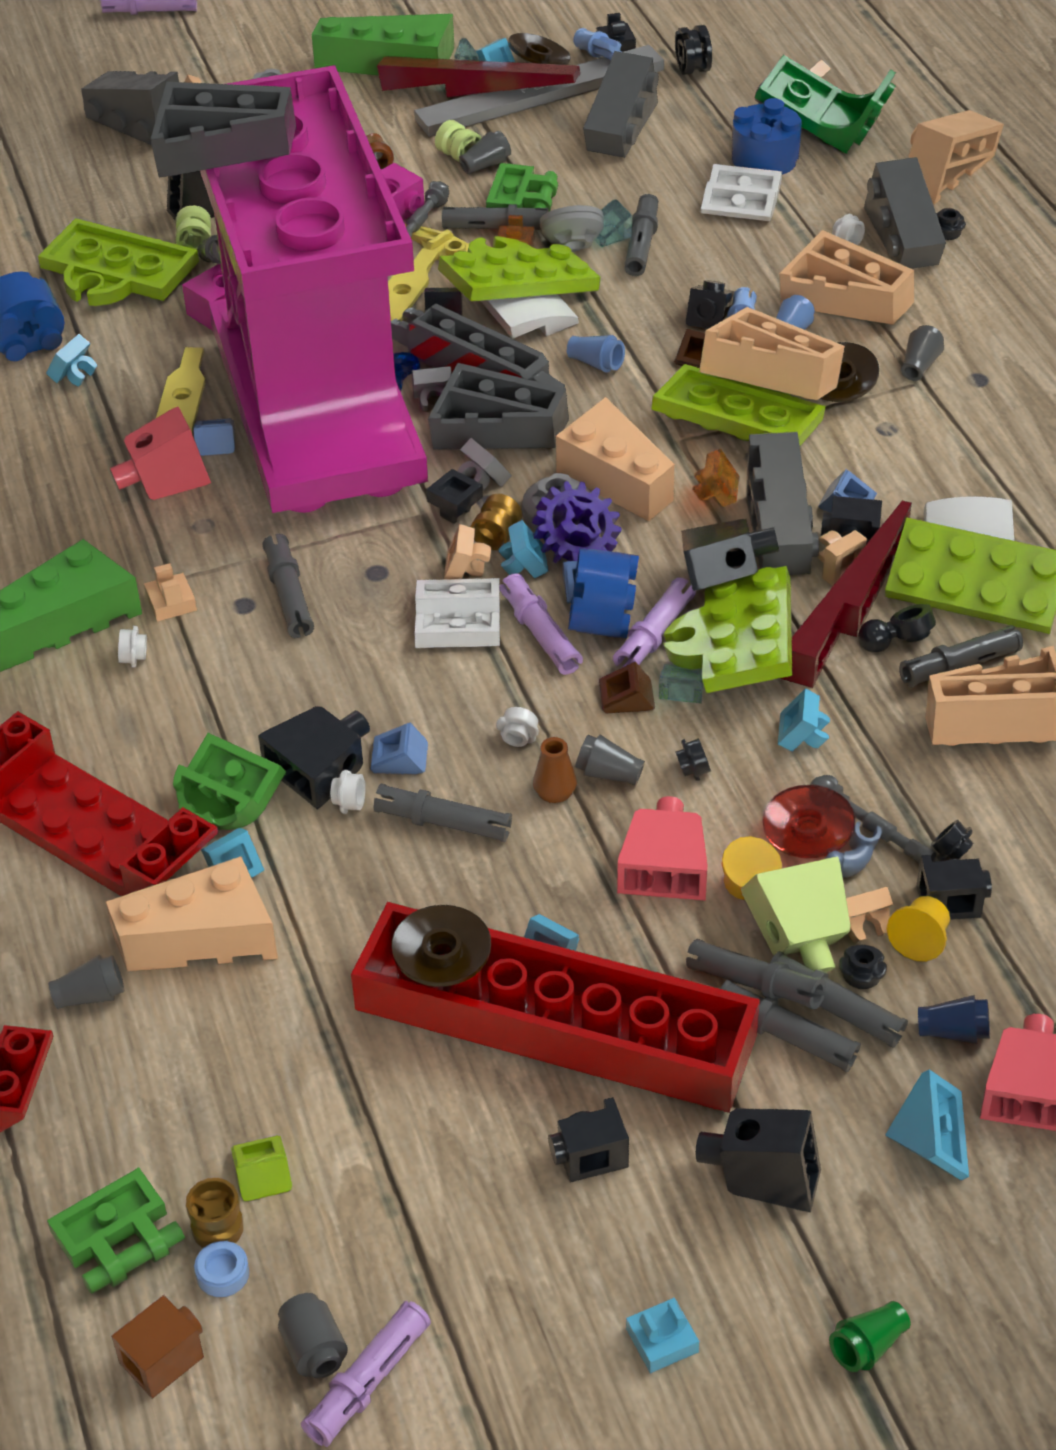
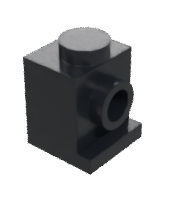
(851, 515)
(955, 883)
(591, 1142)

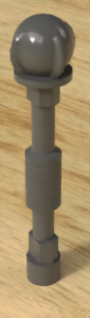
(434, 197)
(871, 820)

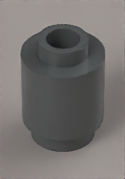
(311, 1336)

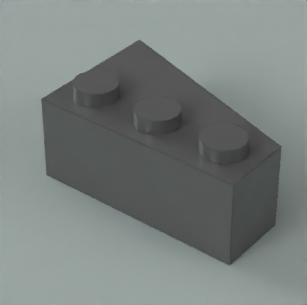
(622, 104)
(220, 126)
(497, 411)

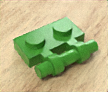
(519, 186)
(108, 1218)

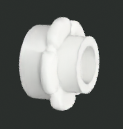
(849, 229)
(131, 646)
(518, 726)
(348, 791)

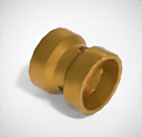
(495, 517)
(214, 1212)

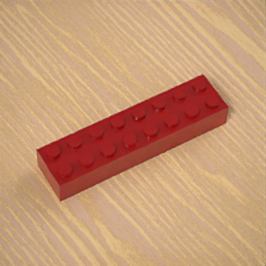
(574, 1014)

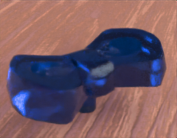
(404, 364)

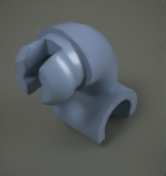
(862, 850)

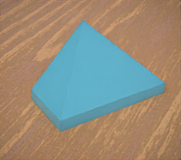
(934, 1124)

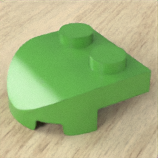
(226, 783)

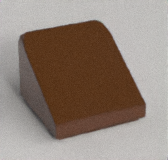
(690, 349)
(626, 690)

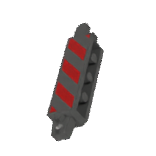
(447, 338)

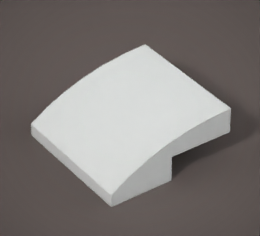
(741, 192)
(532, 312)
(973, 514)
(457, 613)

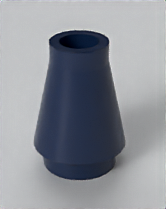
(956, 1020)

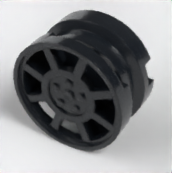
(693, 49)

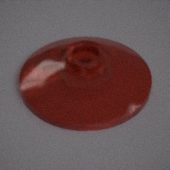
(808, 821)

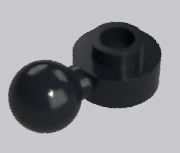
(908, 623)

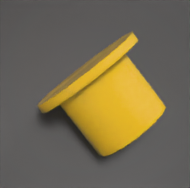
(744, 860)
(919, 929)

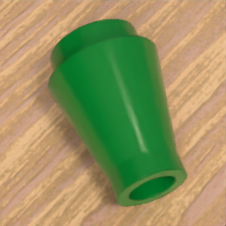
(867, 1336)

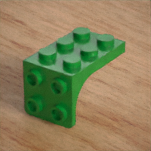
(824, 108)

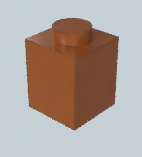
(159, 1345)

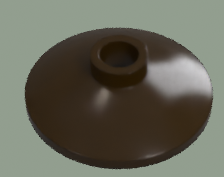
(538, 49)
(857, 374)
(441, 931)

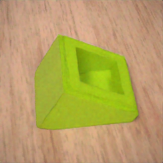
(261, 1168)

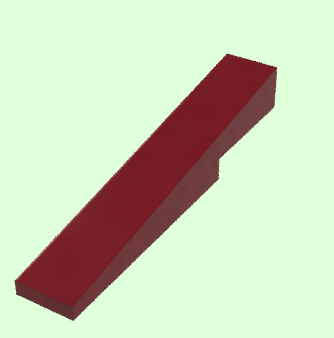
(471, 76)
(847, 602)

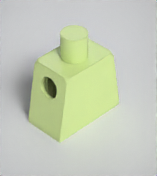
(801, 910)

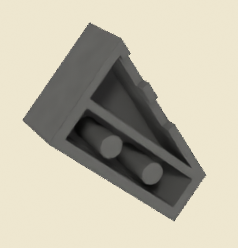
(126, 101)
(904, 213)
(779, 500)

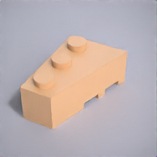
(953, 147)
(848, 280)
(771, 355)
(618, 459)
(994, 703)
(193, 919)

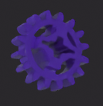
(570, 509)

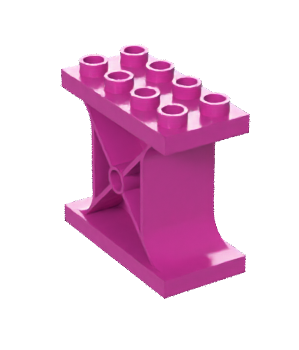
(309, 306)

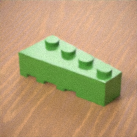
(362, 42)

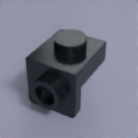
(708, 304)

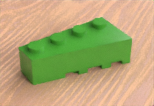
(61, 599)

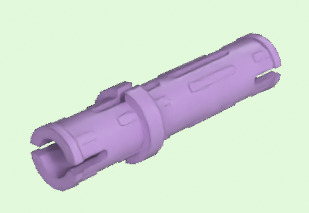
(136, 6)
(533, 612)
(647, 634)
(352, 1389)

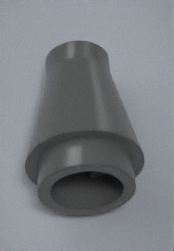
(487, 152)
(922, 350)
(608, 761)
(89, 983)

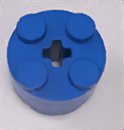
(766, 136)
(28, 316)
(603, 593)

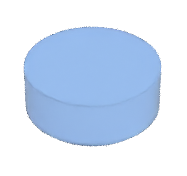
(221, 1269)

